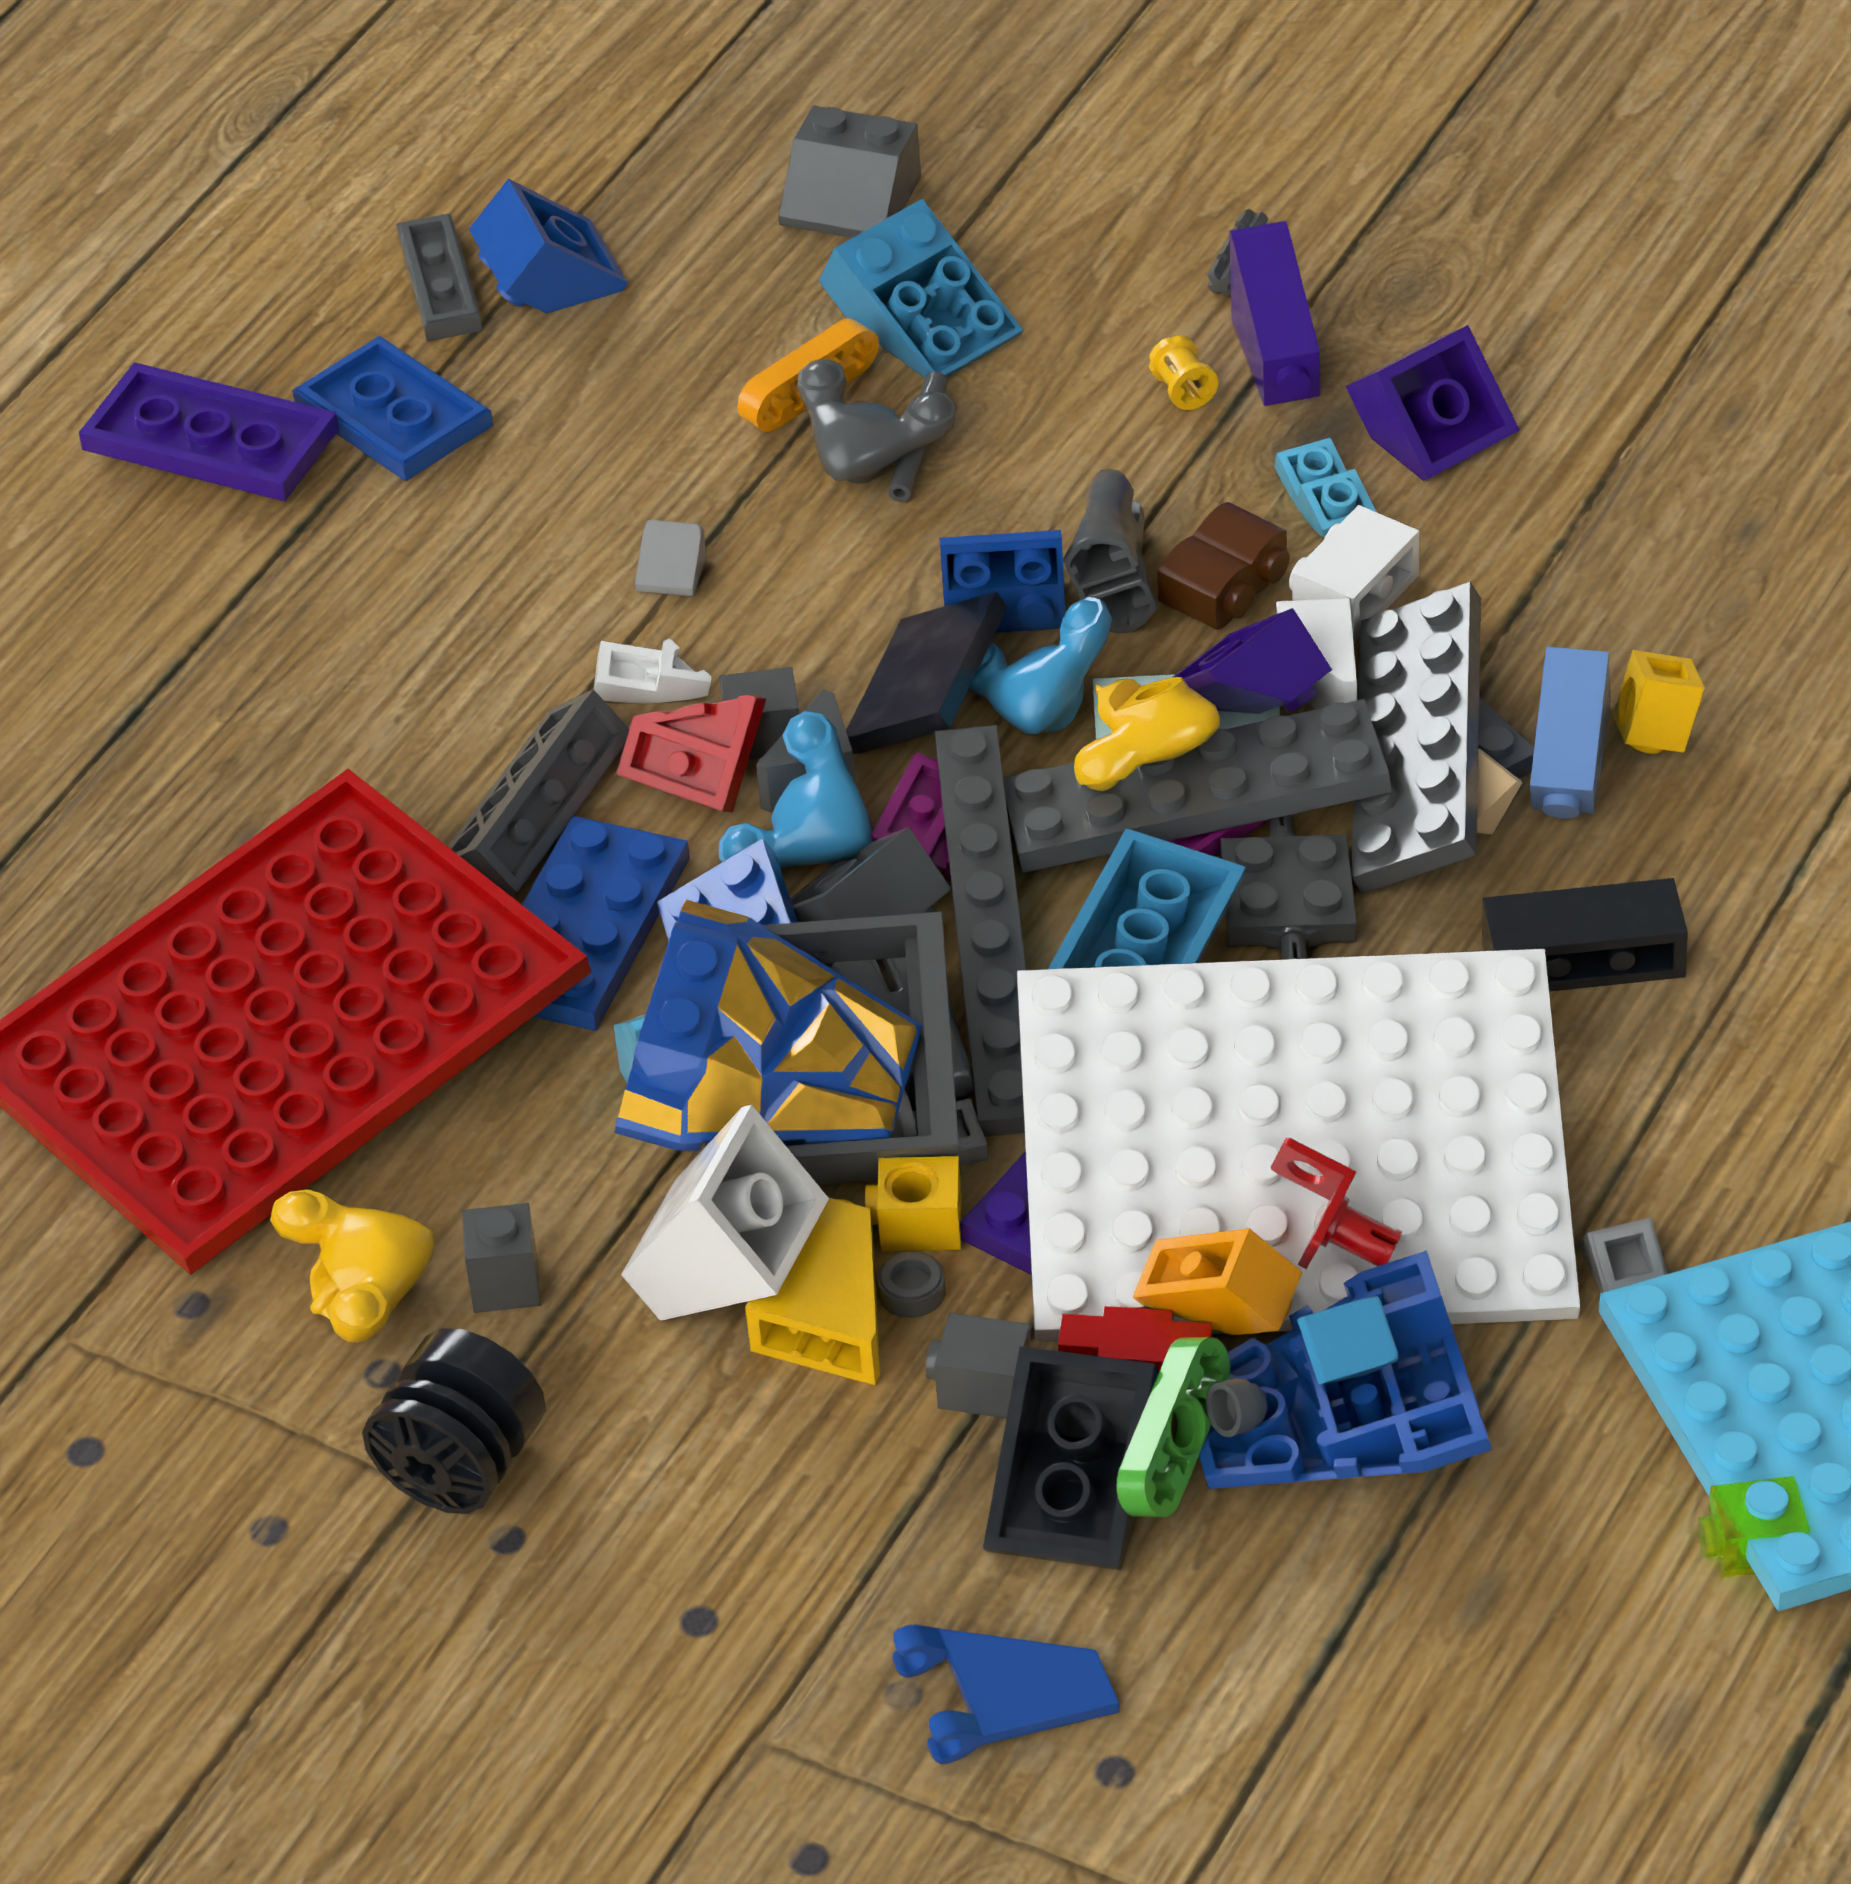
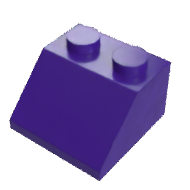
(1434, 405)

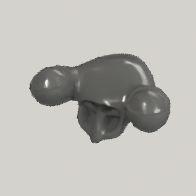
(863, 437)

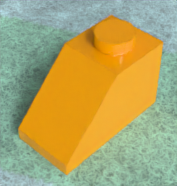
(1220, 1280)

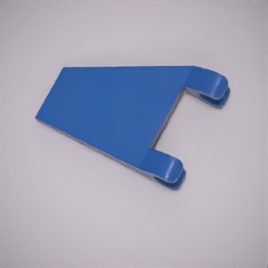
(1006, 1685)

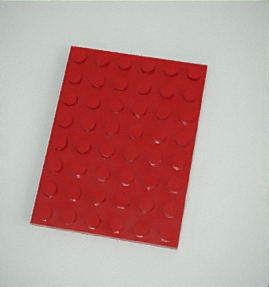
(274, 1017)

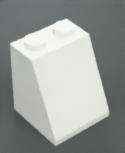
(727, 1224)

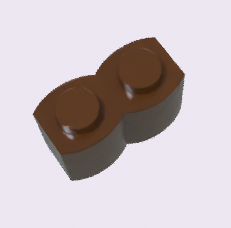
(1223, 566)

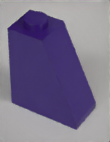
(1273, 314)

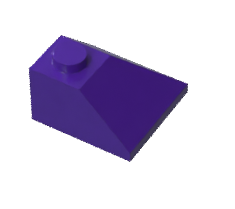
(1259, 667)

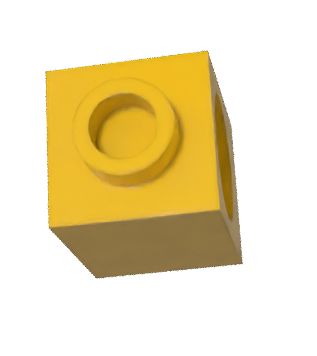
(1658, 702)
(917, 1203)

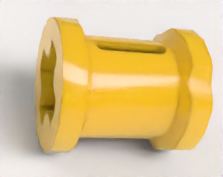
(1180, 376)

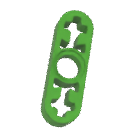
(1154, 1465)

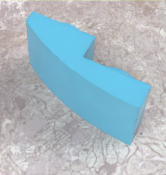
(1321, 484)

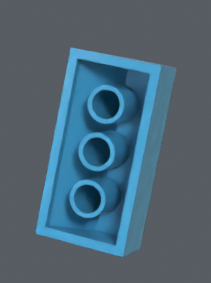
(1150, 906)

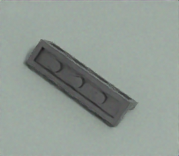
(541, 790)

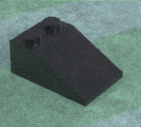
(1063, 1457)

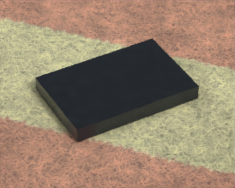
(925, 673)

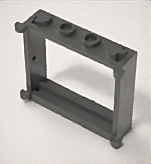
(922, 943)

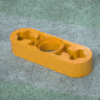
(772, 395)

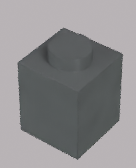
(780, 703)
(501, 1257)
(976, 1363)

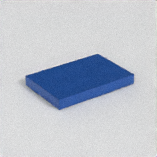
(395, 408)

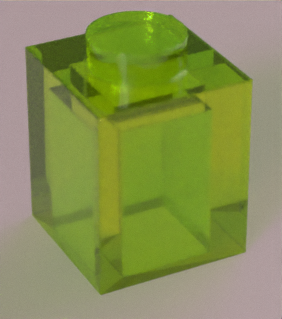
(1731, 1525)

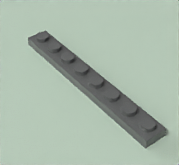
(985, 919)

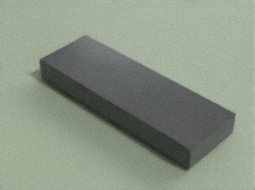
(439, 277)

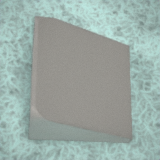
(670, 558)
(1623, 1254)

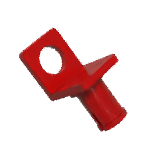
(1339, 1222)

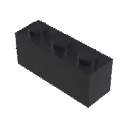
(1594, 932)

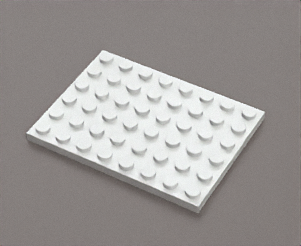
(1178, 1082)

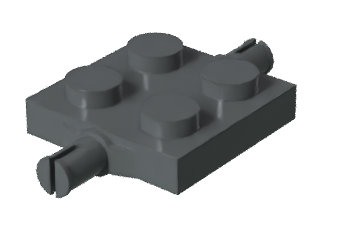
(1292, 890)

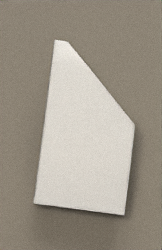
(646, 675)

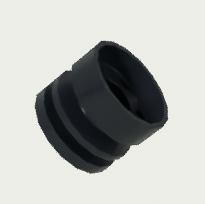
(454, 1420)

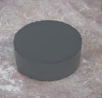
(911, 1284)

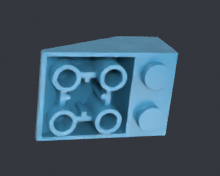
(918, 293)

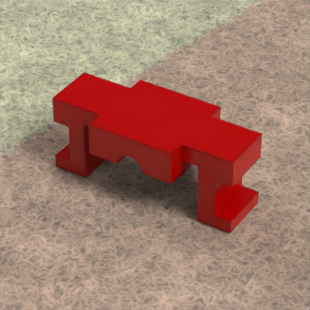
(1127, 1333)

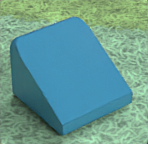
(1348, 1340)

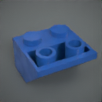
(1019, 566)

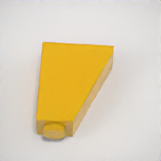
(827, 1301)

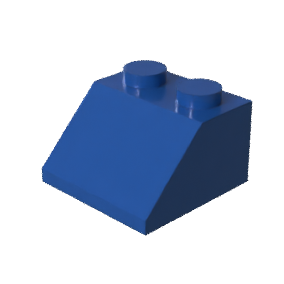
(543, 251)

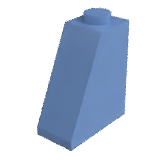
(1570, 731)

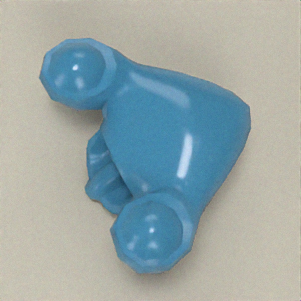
(1047, 684)
(818, 813)

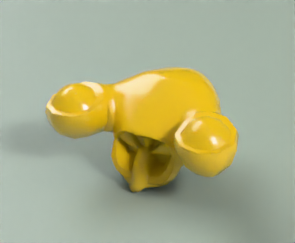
(1147, 727)
(364, 1259)

